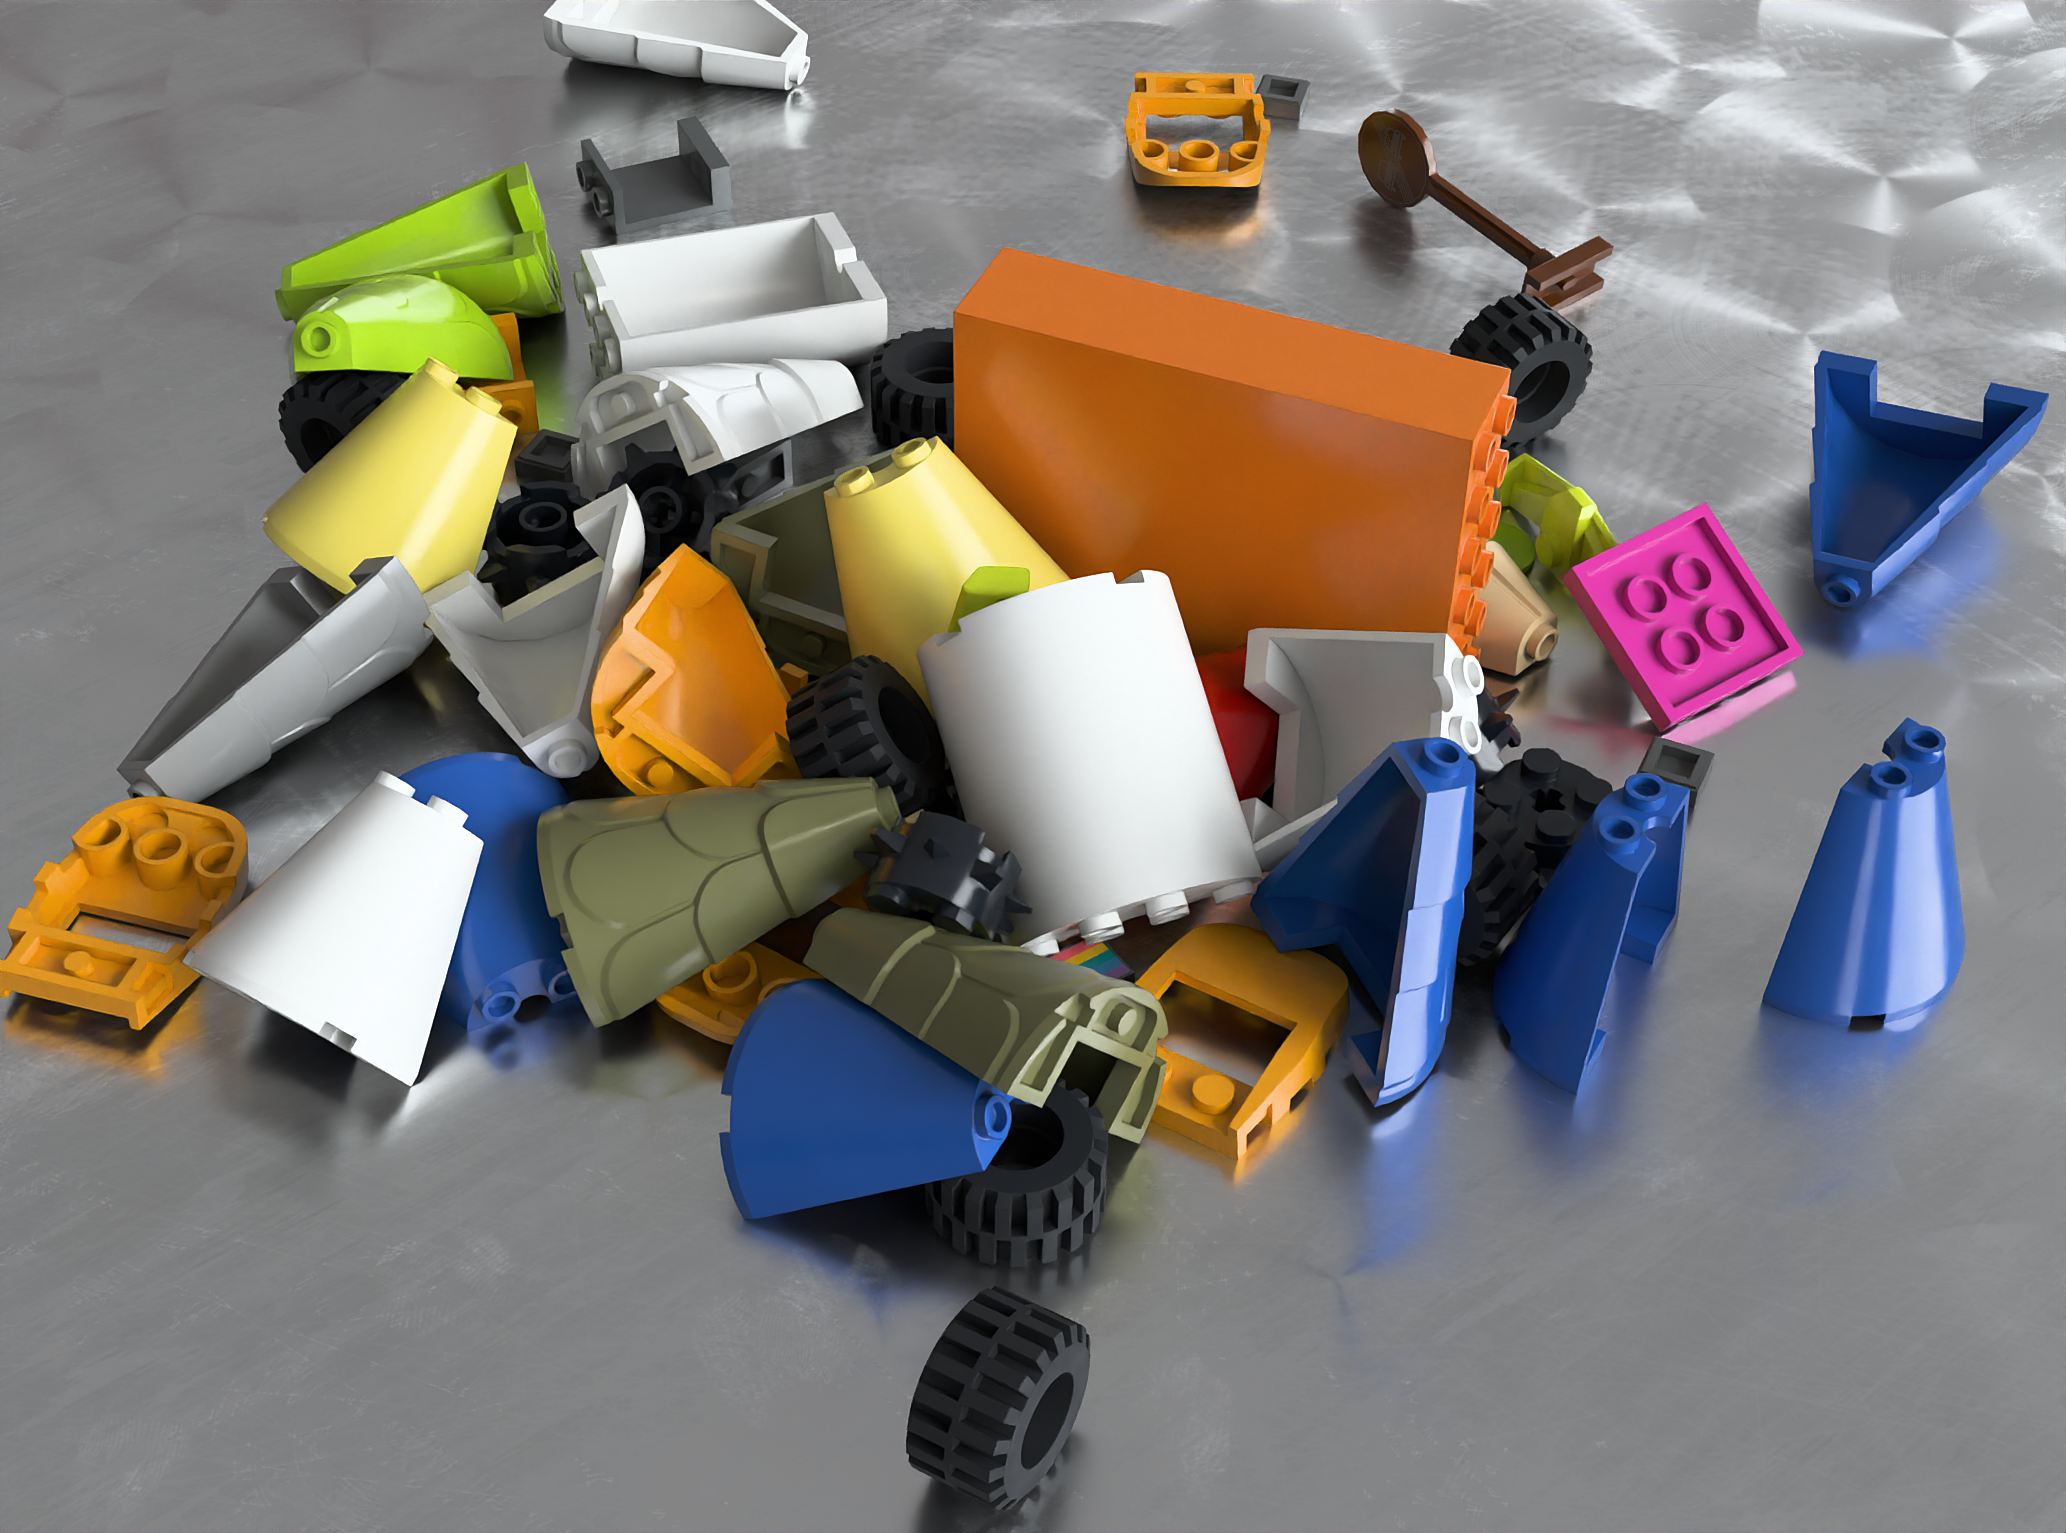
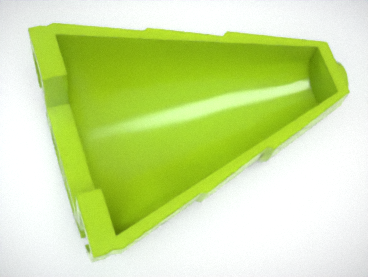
(477, 239)
(395, 327)

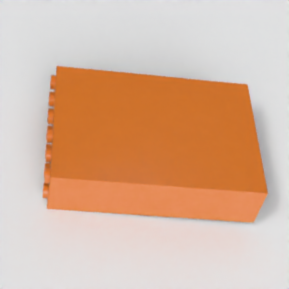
(1233, 450)

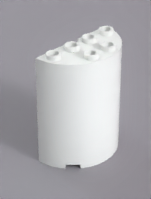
(732, 298)
(1090, 757)

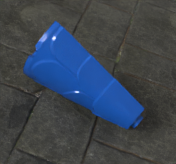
(1896, 473)
(1388, 888)

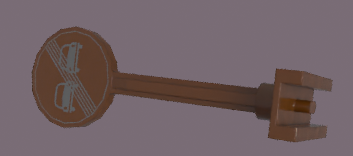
(1404, 173)

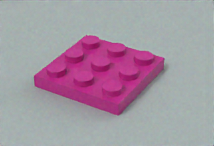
(1682, 616)

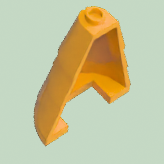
(689, 688)

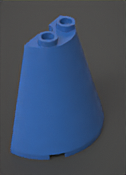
(1882, 897)
(1605, 898)
(506, 935)
(846, 1105)

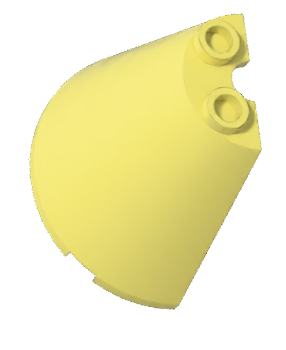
(403, 484)
(911, 543)

